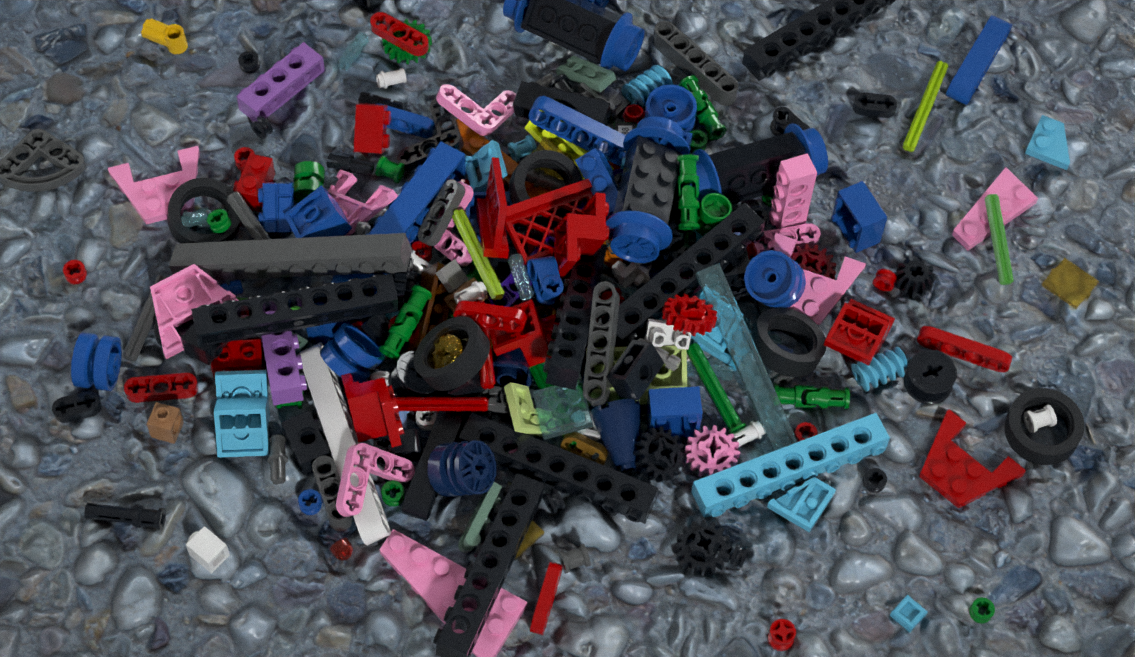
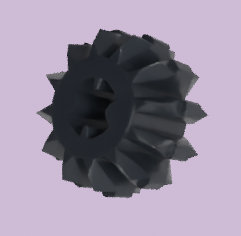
(914, 277)

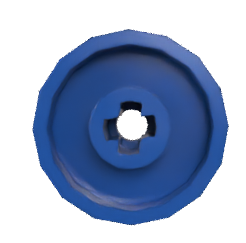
(674, 104)
(775, 279)
(352, 353)
(96, 361)

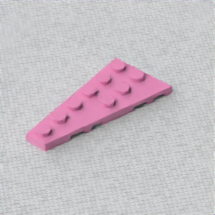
(436, 582)

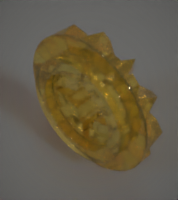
(446, 344)

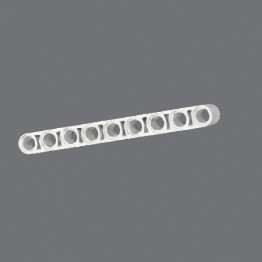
(340, 436)

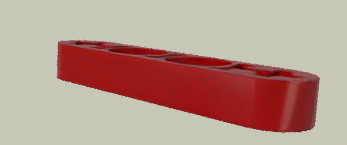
(964, 349)

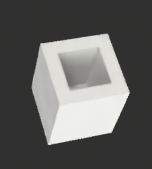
(207, 549)

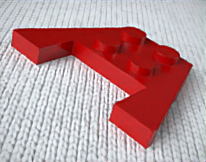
(957, 473)

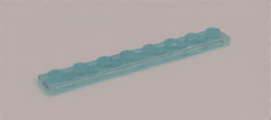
(746, 358)

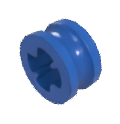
(305, 496)

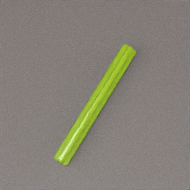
(925, 106)
(475, 250)

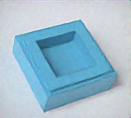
(908, 613)

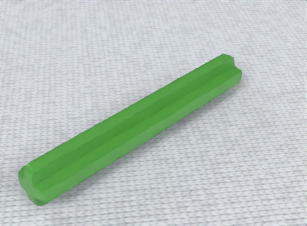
(999, 239)

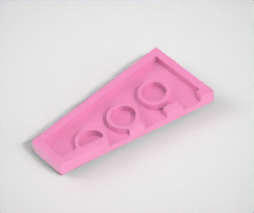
(1013, 199)

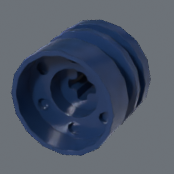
(462, 468)

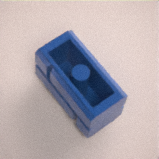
(276, 200)

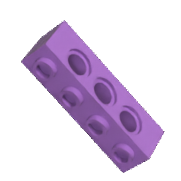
(280, 82)
(283, 388)

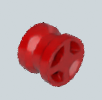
(782, 628)

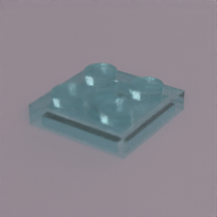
(562, 410)

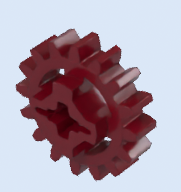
(815, 260)

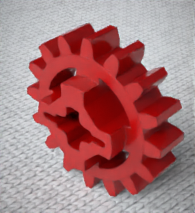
(689, 315)

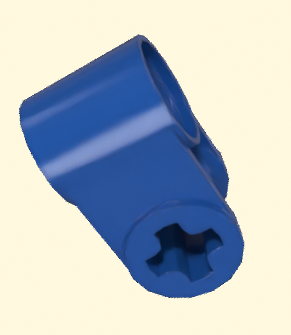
(545, 279)

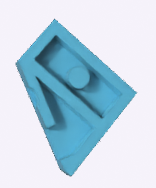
(1049, 143)
(804, 503)

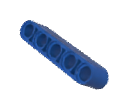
(979, 60)
(571, 130)

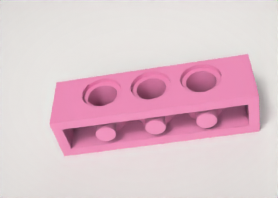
(793, 192)

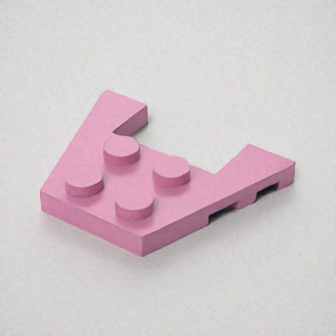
(153, 195)
(355, 210)
(820, 292)
(177, 296)

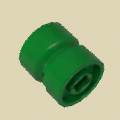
(307, 178)
(712, 211)

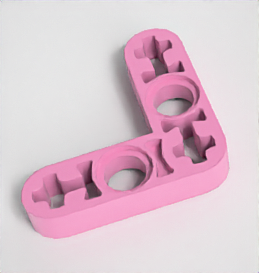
(449, 95)
(792, 231)
(457, 243)
(362, 470)

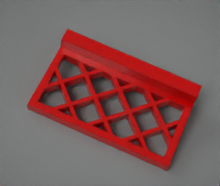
(542, 206)
(492, 215)

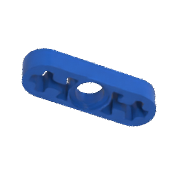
(411, 123)

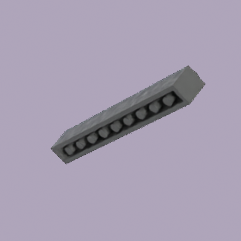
(296, 256)

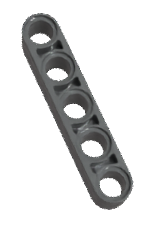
(696, 62)
(601, 332)

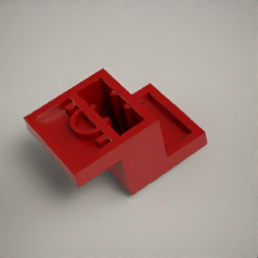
(581, 233)
(859, 331)
(532, 339)
(373, 409)

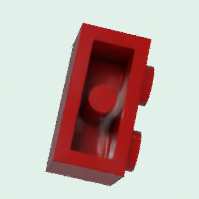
(371, 127)
(253, 175)
(240, 356)

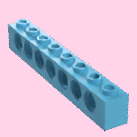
(798, 454)

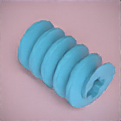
(638, 89)
(880, 368)

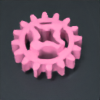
(724, 450)

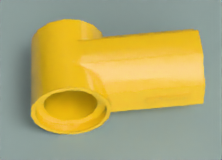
(167, 35)

